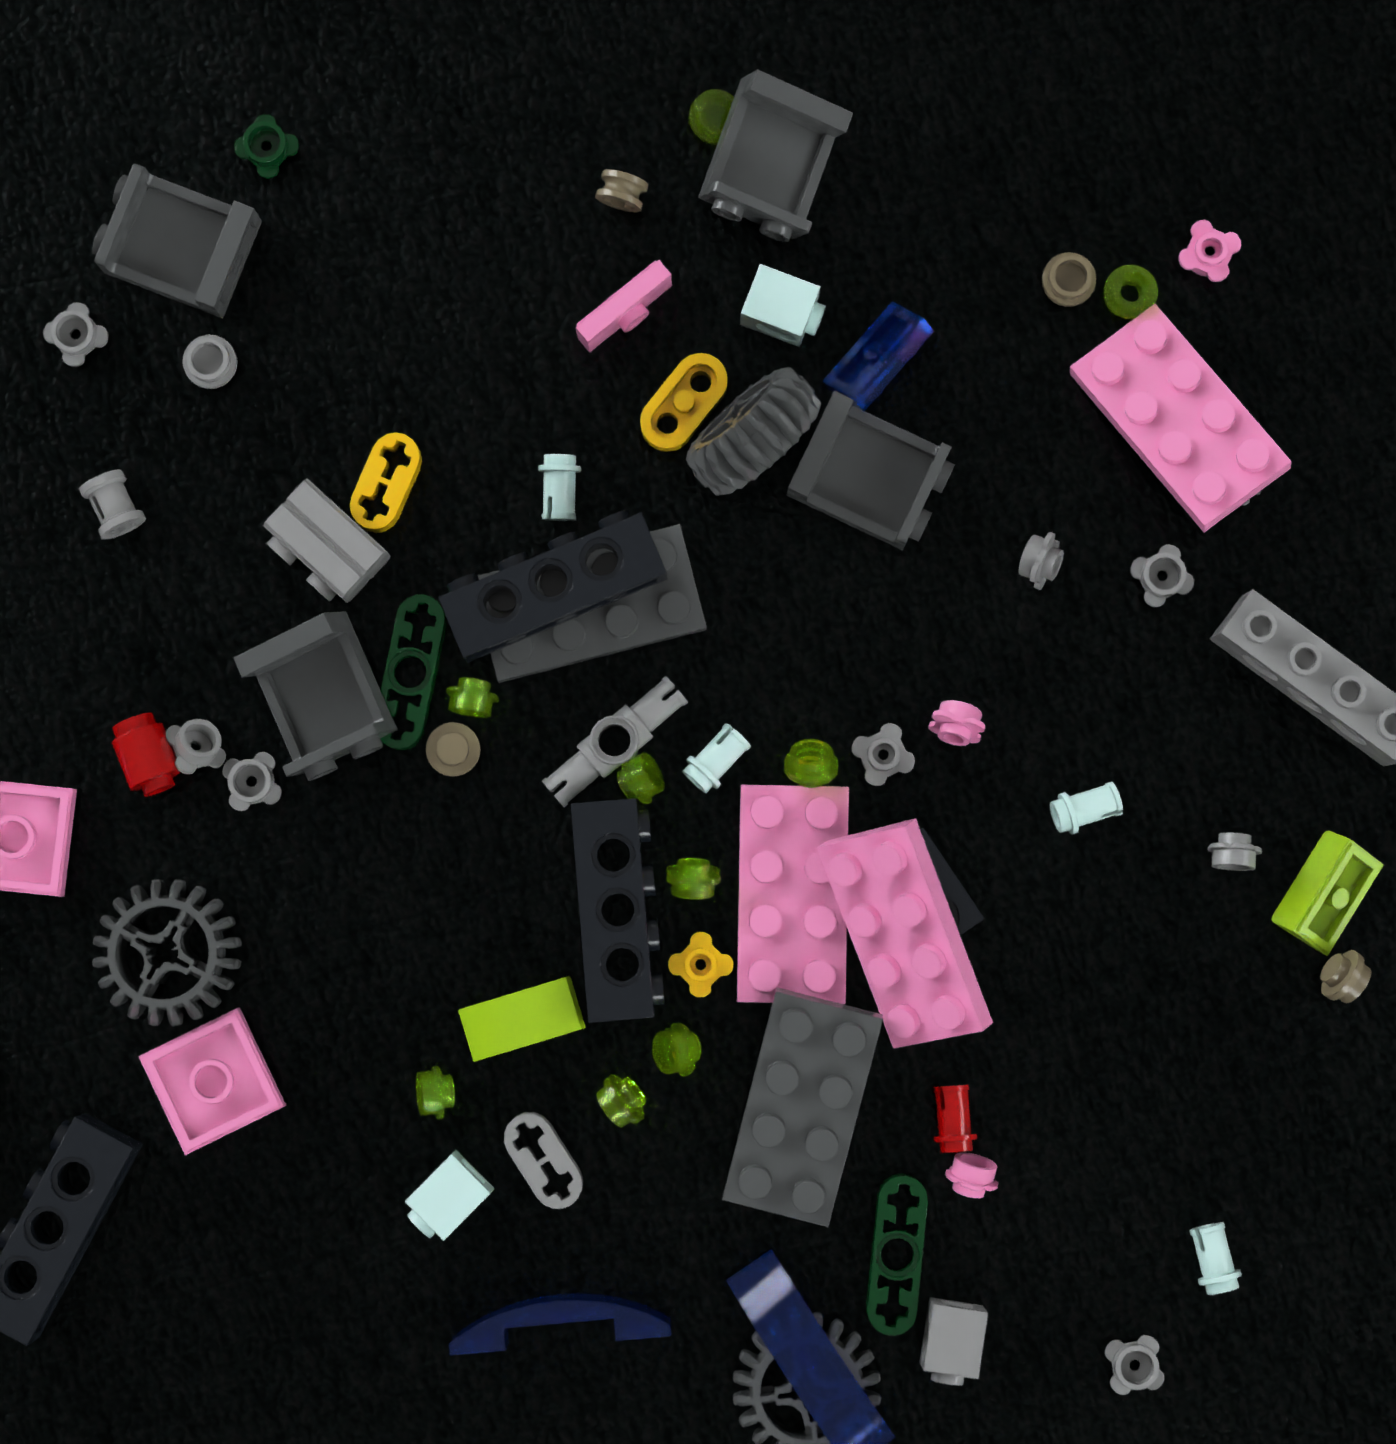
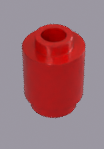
(145, 754)

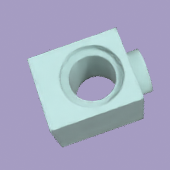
(782, 306)
(447, 1197)

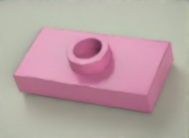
(625, 307)

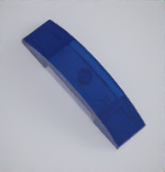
(630, 1320)
(807, 1354)

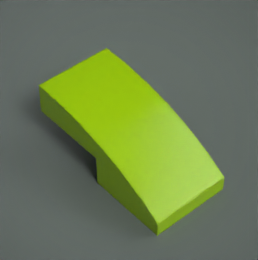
(521, 1018)

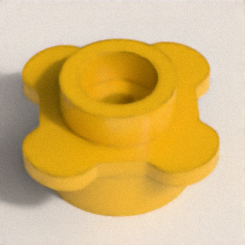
(716, 964)

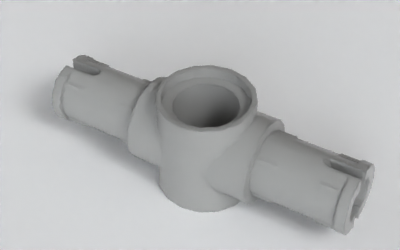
(637, 721)

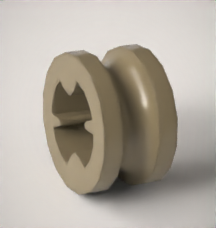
(621, 190)

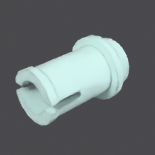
(559, 487)
(716, 758)
(1085, 807)
(1215, 1259)

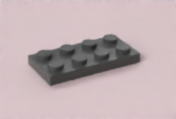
(637, 620)
(802, 1107)

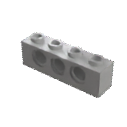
(1311, 674)

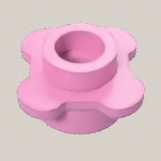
(1198, 261)
(957, 723)

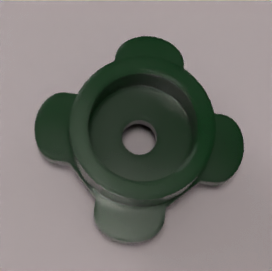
(262, 131)

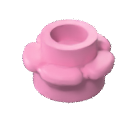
(972, 1175)

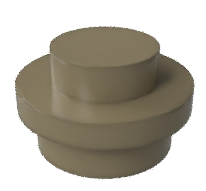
(1069, 279)
(453, 749)
(1345, 976)

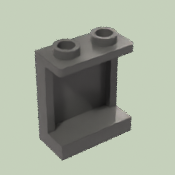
(772, 155)
(176, 241)
(870, 473)
(320, 693)

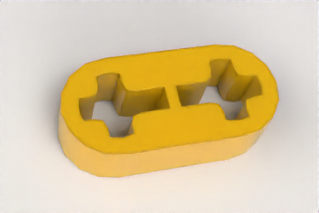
(397, 488)

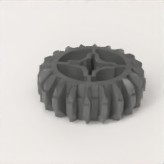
(753, 431)
(156, 973)
(781, 1389)

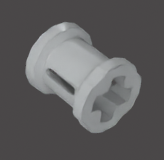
(112, 504)

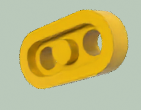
(683, 403)

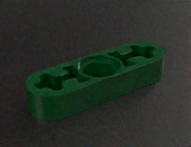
(431, 635)
(879, 1293)

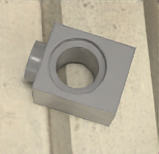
(953, 1340)

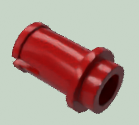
(953, 1119)

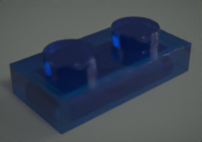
(879, 355)

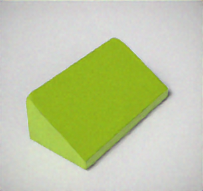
(1327, 891)

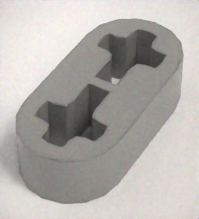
(532, 1168)

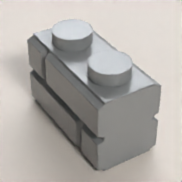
(326, 541)

